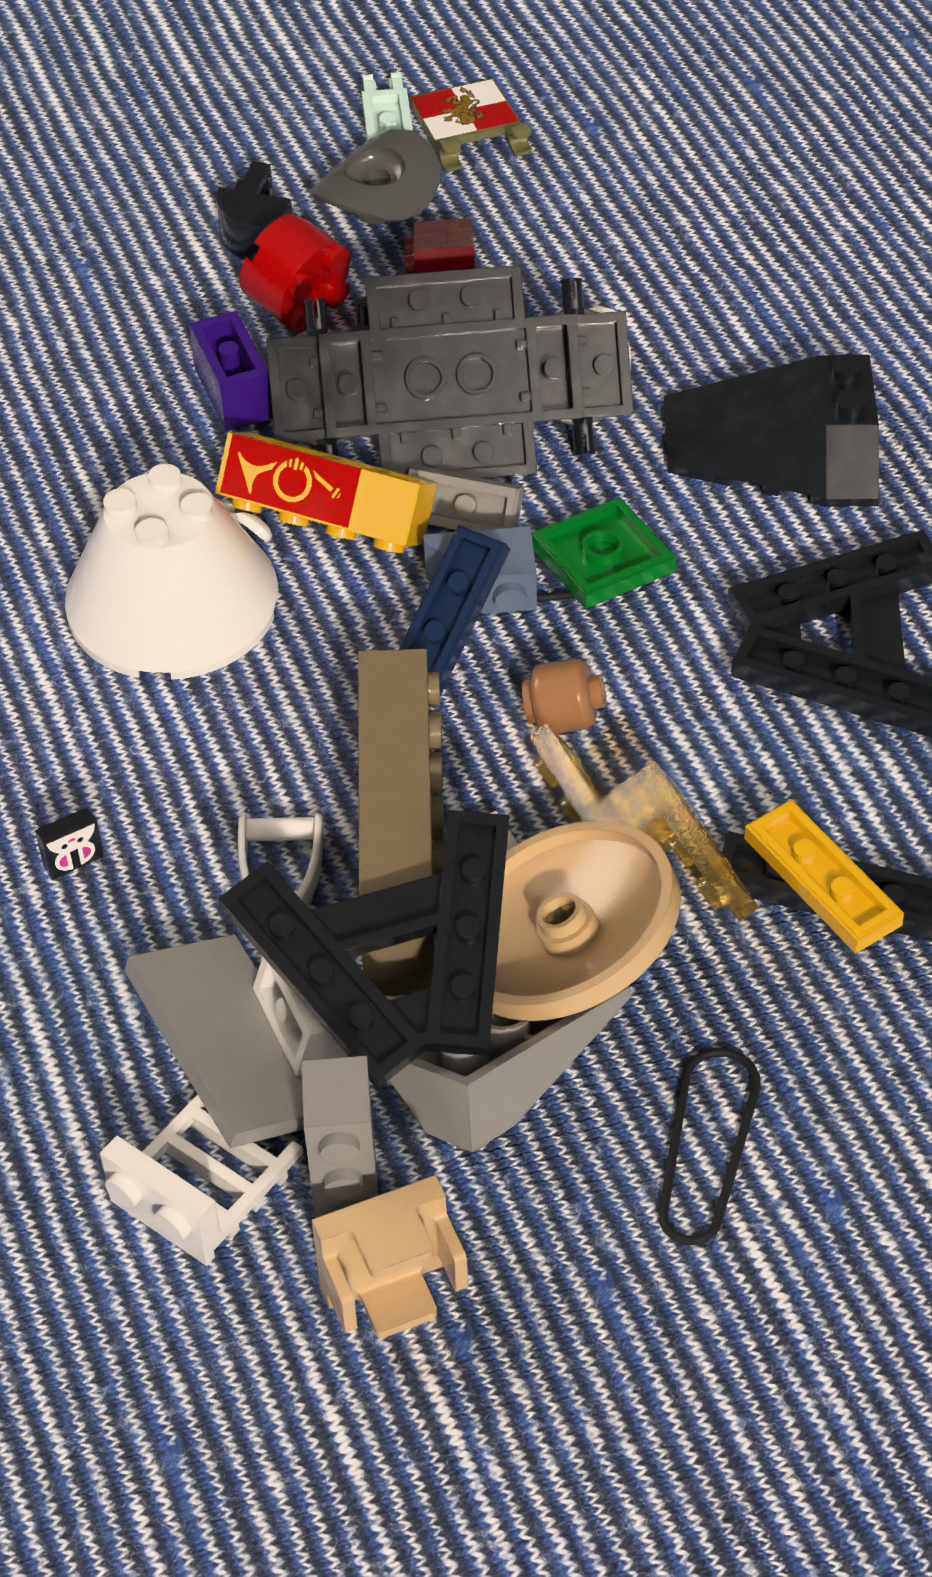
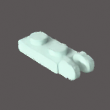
(385, 108)

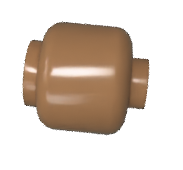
(563, 695)

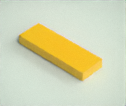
(824, 876)

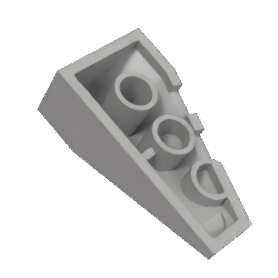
(481, 1097)

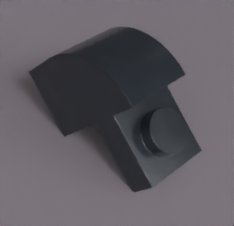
(249, 210)

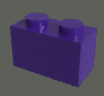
(231, 370)

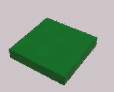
(603, 552)

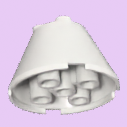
(169, 581)

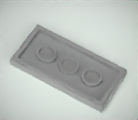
(221, 1036)

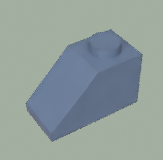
(517, 581)

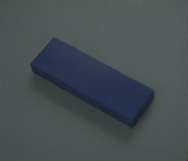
(455, 599)

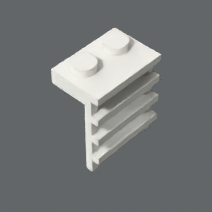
(174, 1205)

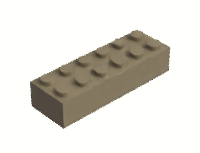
(396, 798)

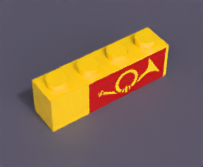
(326, 490)

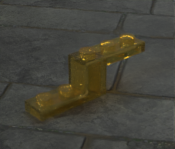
(650, 804)

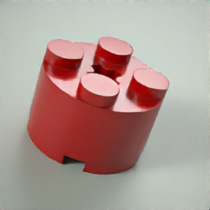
(295, 265)

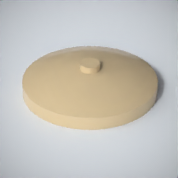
(580, 918)

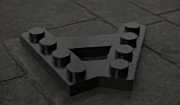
(866, 584)
(317, 946)

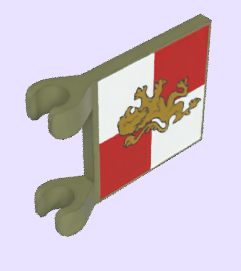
(466, 116)

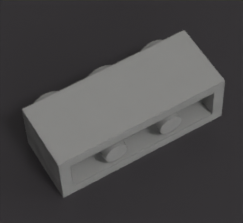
(339, 1132)

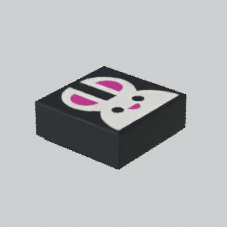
(69, 843)

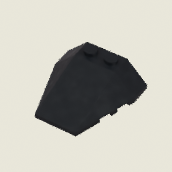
(783, 428)

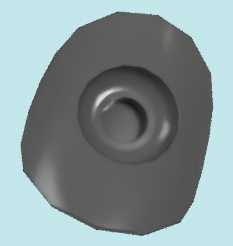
(383, 178)

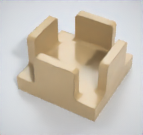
(382, 1252)

